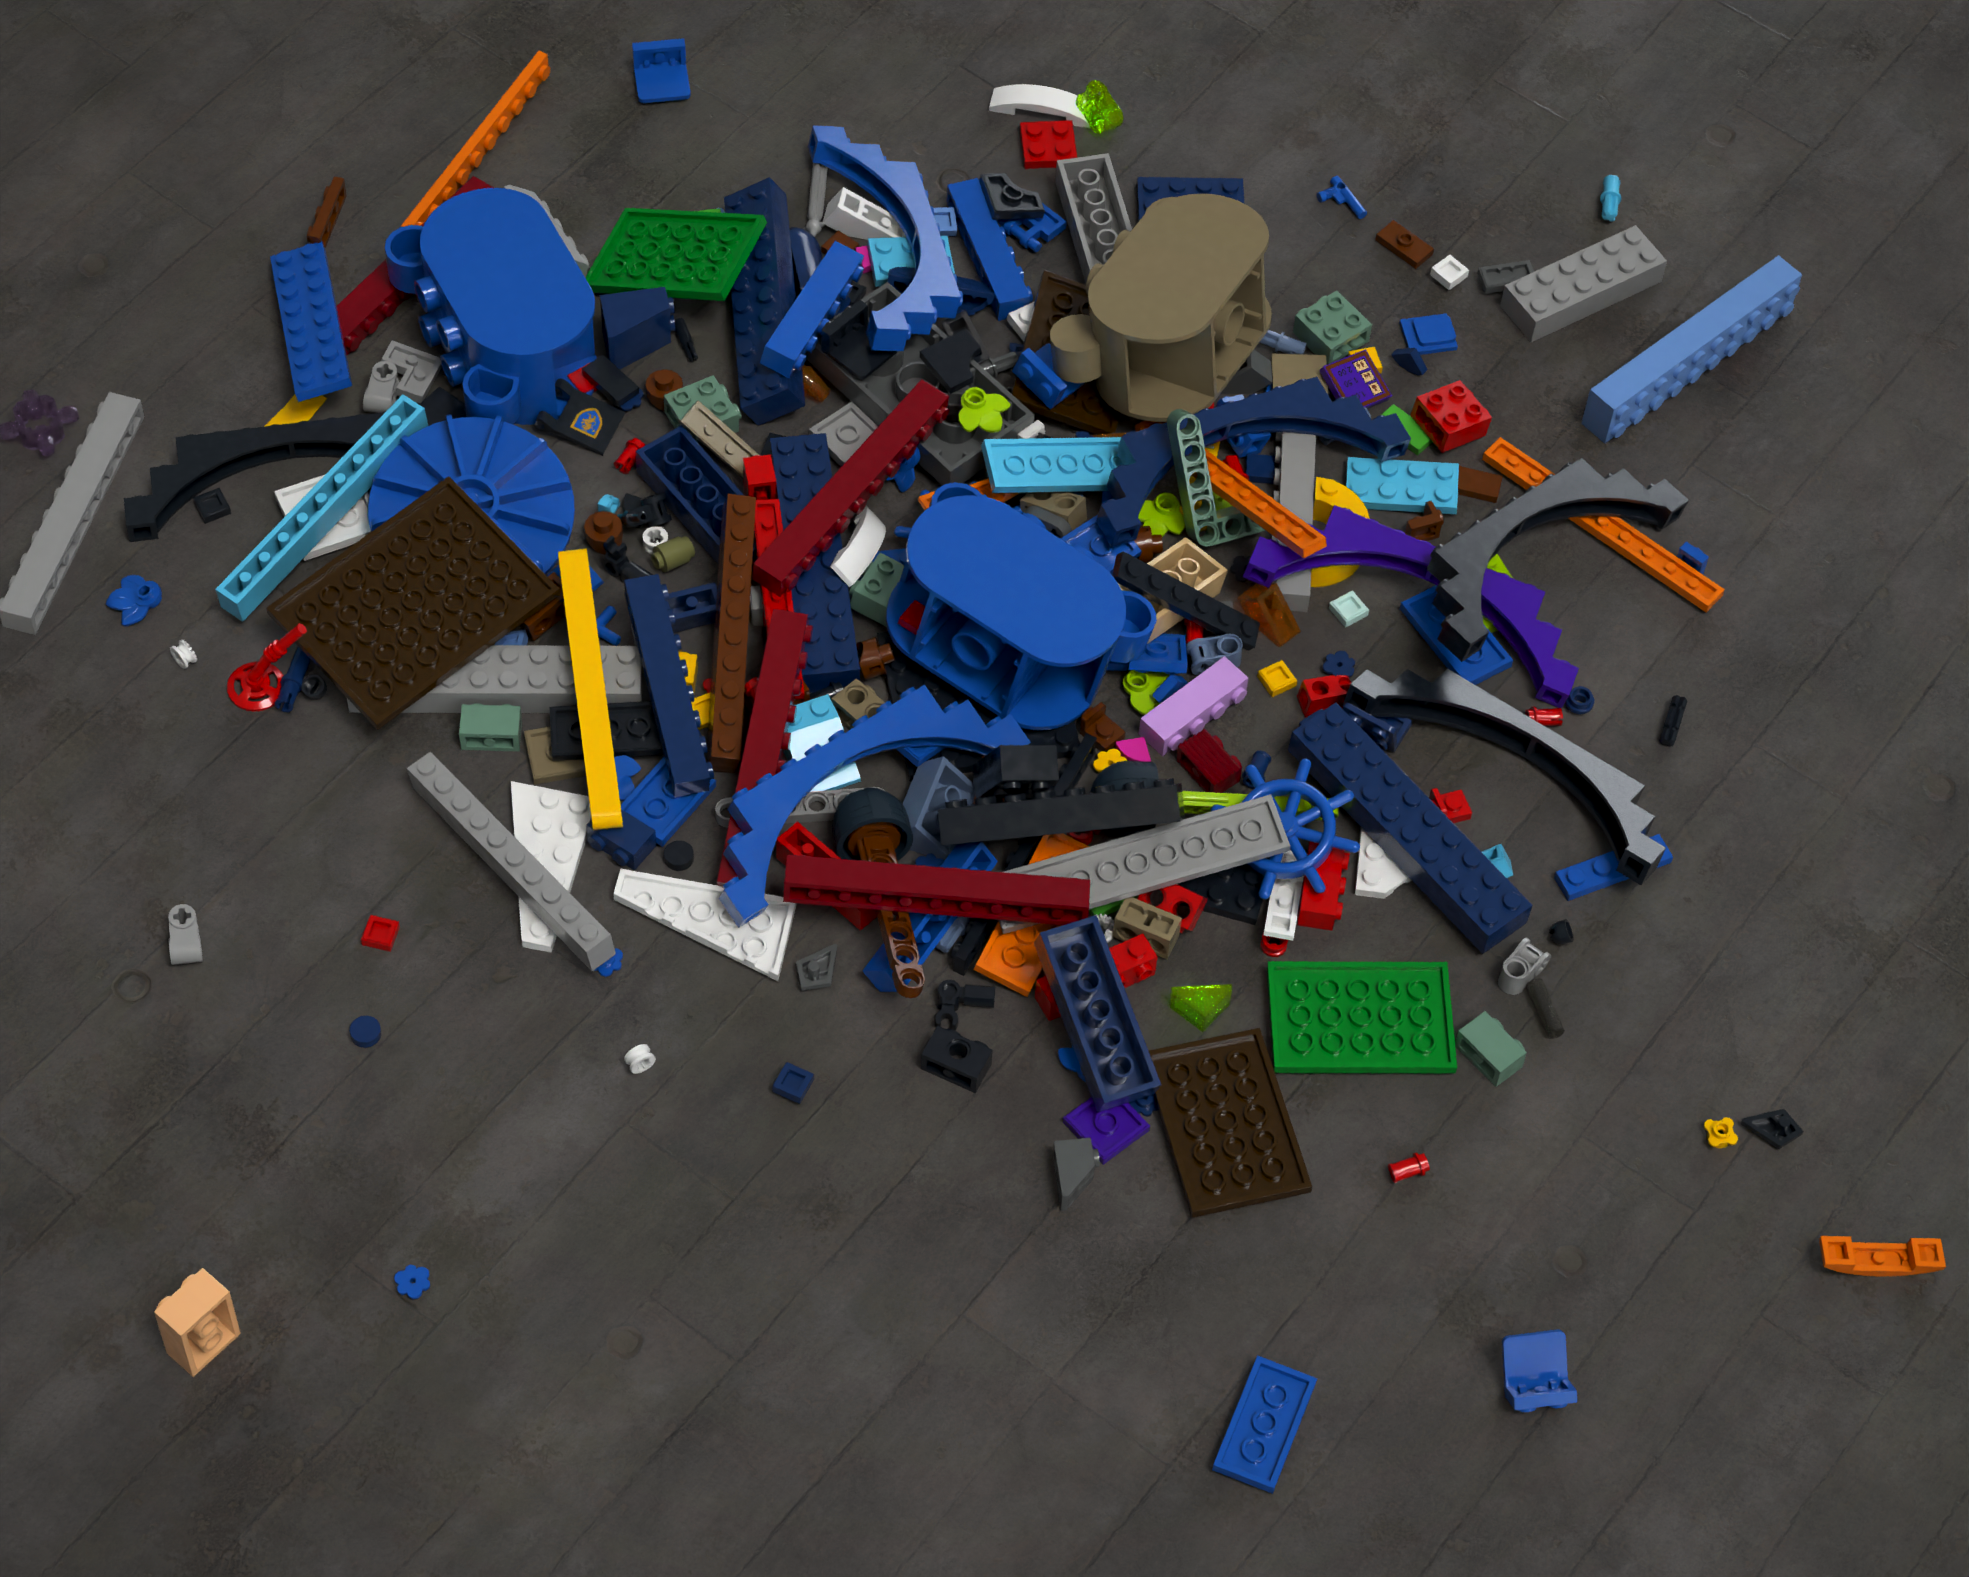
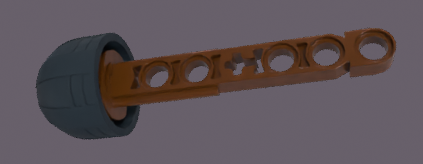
(870, 829)

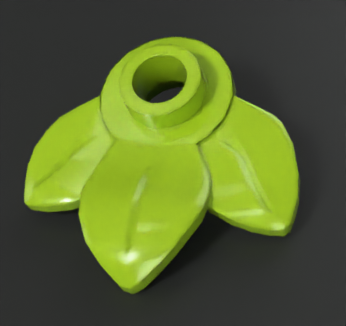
(984, 412)
(1161, 518)
(1141, 696)

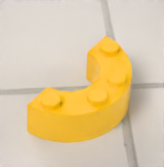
(1326, 495)

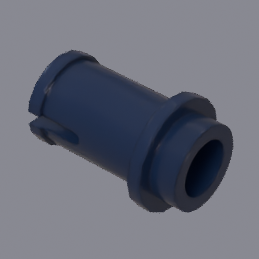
(1261, 761)

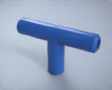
(604, 632)

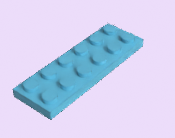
(1050, 464)

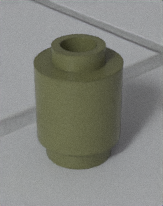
(672, 553)

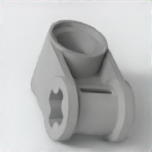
(381, 388)
(184, 938)
(1525, 964)

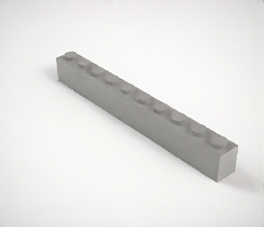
(71, 513)
(511, 861)

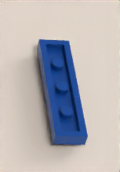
(1597, 873)

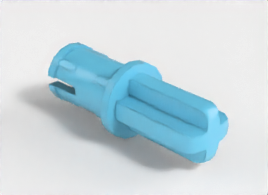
(1610, 197)

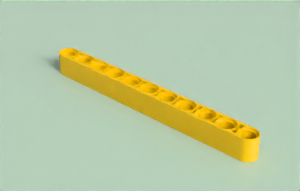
(590, 690)

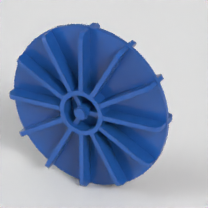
(498, 467)

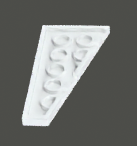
(555, 833)
(699, 914)

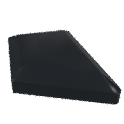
(1774, 1127)

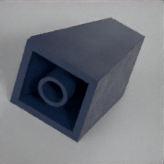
(636, 324)

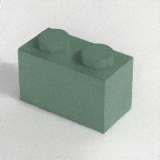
(490, 727)
(1490, 1048)

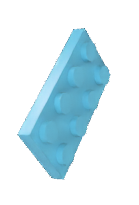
(1404, 484)

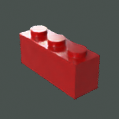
(1323, 909)

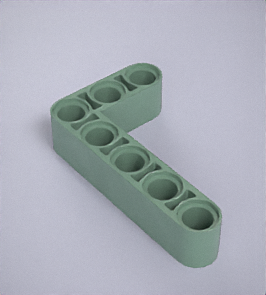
(1201, 487)

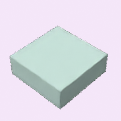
(1348, 609)

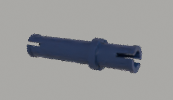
(292, 681)

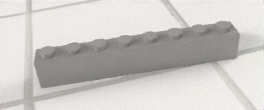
(1296, 494)

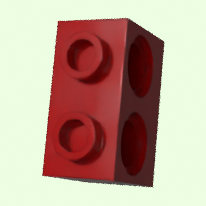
(1173, 897)

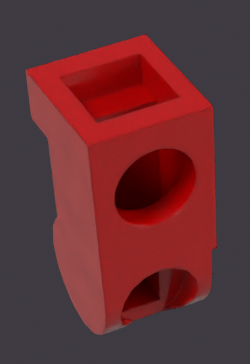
(1322, 693)

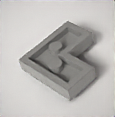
(417, 367)

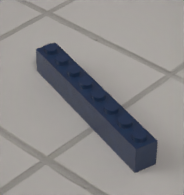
(667, 685)

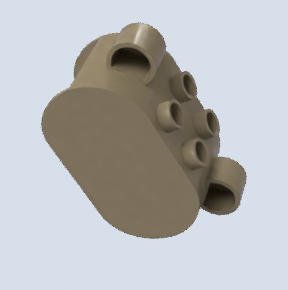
(1171, 308)

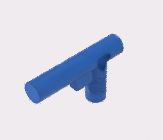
(1342, 194)

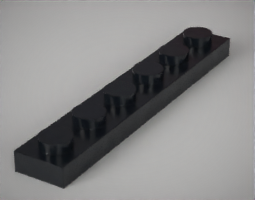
(1184, 600)

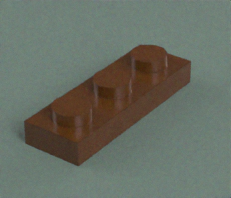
(328, 213)

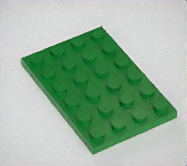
(675, 249)
(1361, 1017)

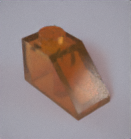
(1272, 612)

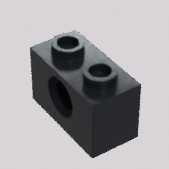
(962, 1072)

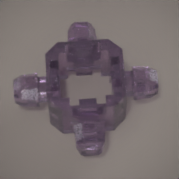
(34, 407)

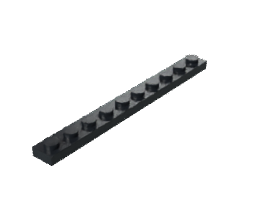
(979, 929)

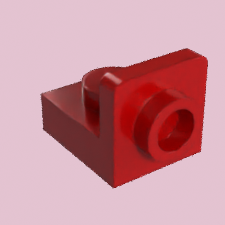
(1452, 804)

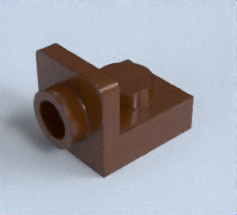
(1426, 526)
(1102, 727)

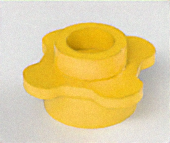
(1719, 1140)

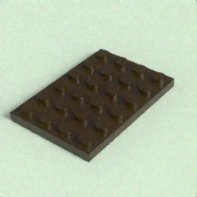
(1085, 407)
(1227, 1123)

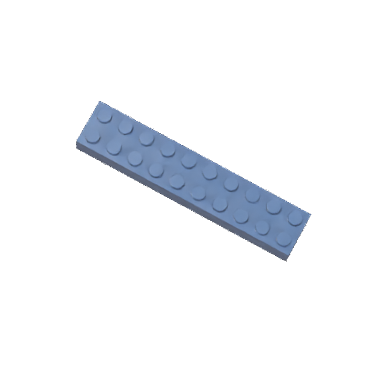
(1691, 349)

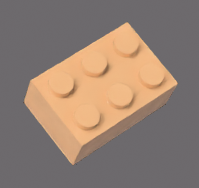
(197, 1321)

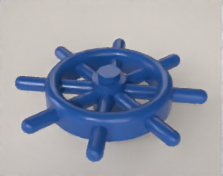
(1327, 840)

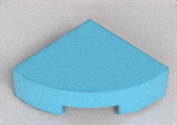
(608, 503)

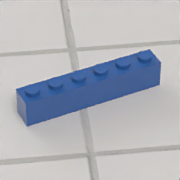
(988, 248)
(812, 309)
(929, 928)

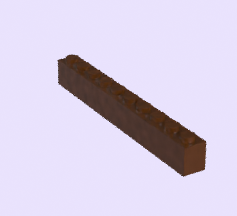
(731, 633)

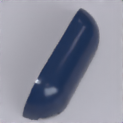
(805, 255)
(975, 294)

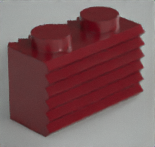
(1209, 762)

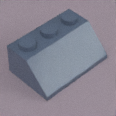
(932, 786)

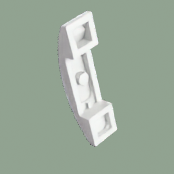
(1037, 99)
(861, 548)
(1283, 905)

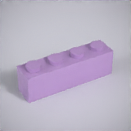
(1193, 706)

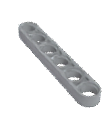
(802, 813)

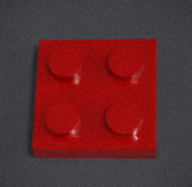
(1046, 143)

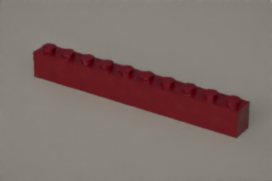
(376, 296)
(850, 488)
(772, 709)
(935, 890)

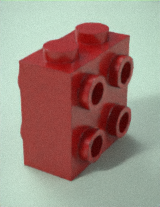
(1451, 416)

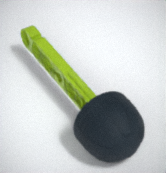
(1194, 802)

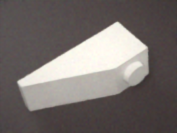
(860, 217)

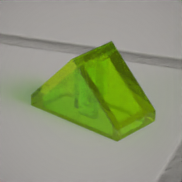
(1200, 1003)

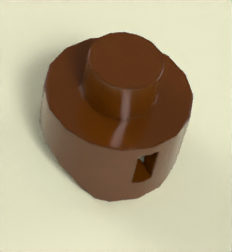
(662, 383)
(600, 527)
(1148, 543)
(874, 657)

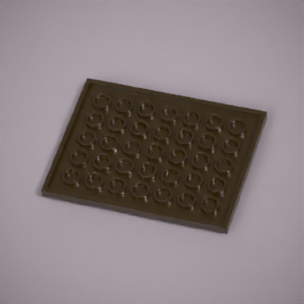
(413, 602)

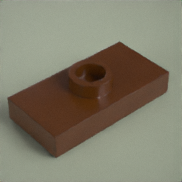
(1404, 244)

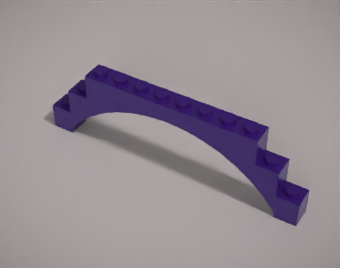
(1504, 600)

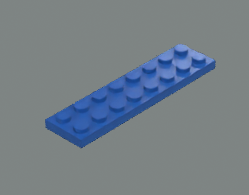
(310, 321)

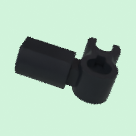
(618, 564)
(971, 995)

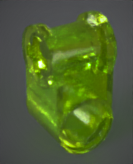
(1100, 109)

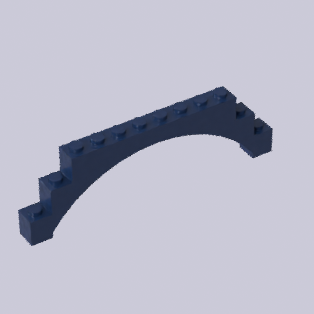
(1291, 408)

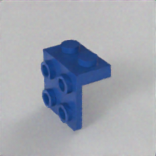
(661, 70)
(1038, 375)
(1536, 1371)

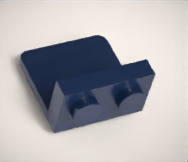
(1384, 731)

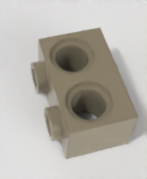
(1063, 504)
(856, 693)
(1157, 925)

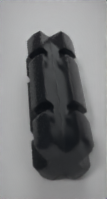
(1673, 720)

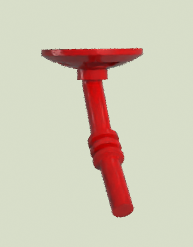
(256, 681)

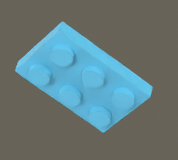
(892, 253)

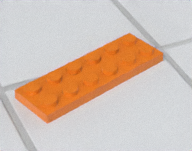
(1012, 956)

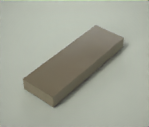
(717, 437)

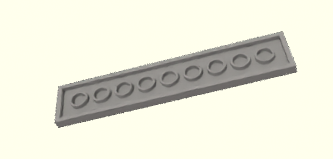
(1168, 853)

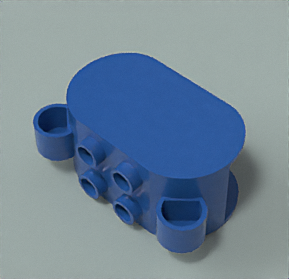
(497, 301)
(1012, 610)

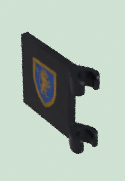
(583, 420)

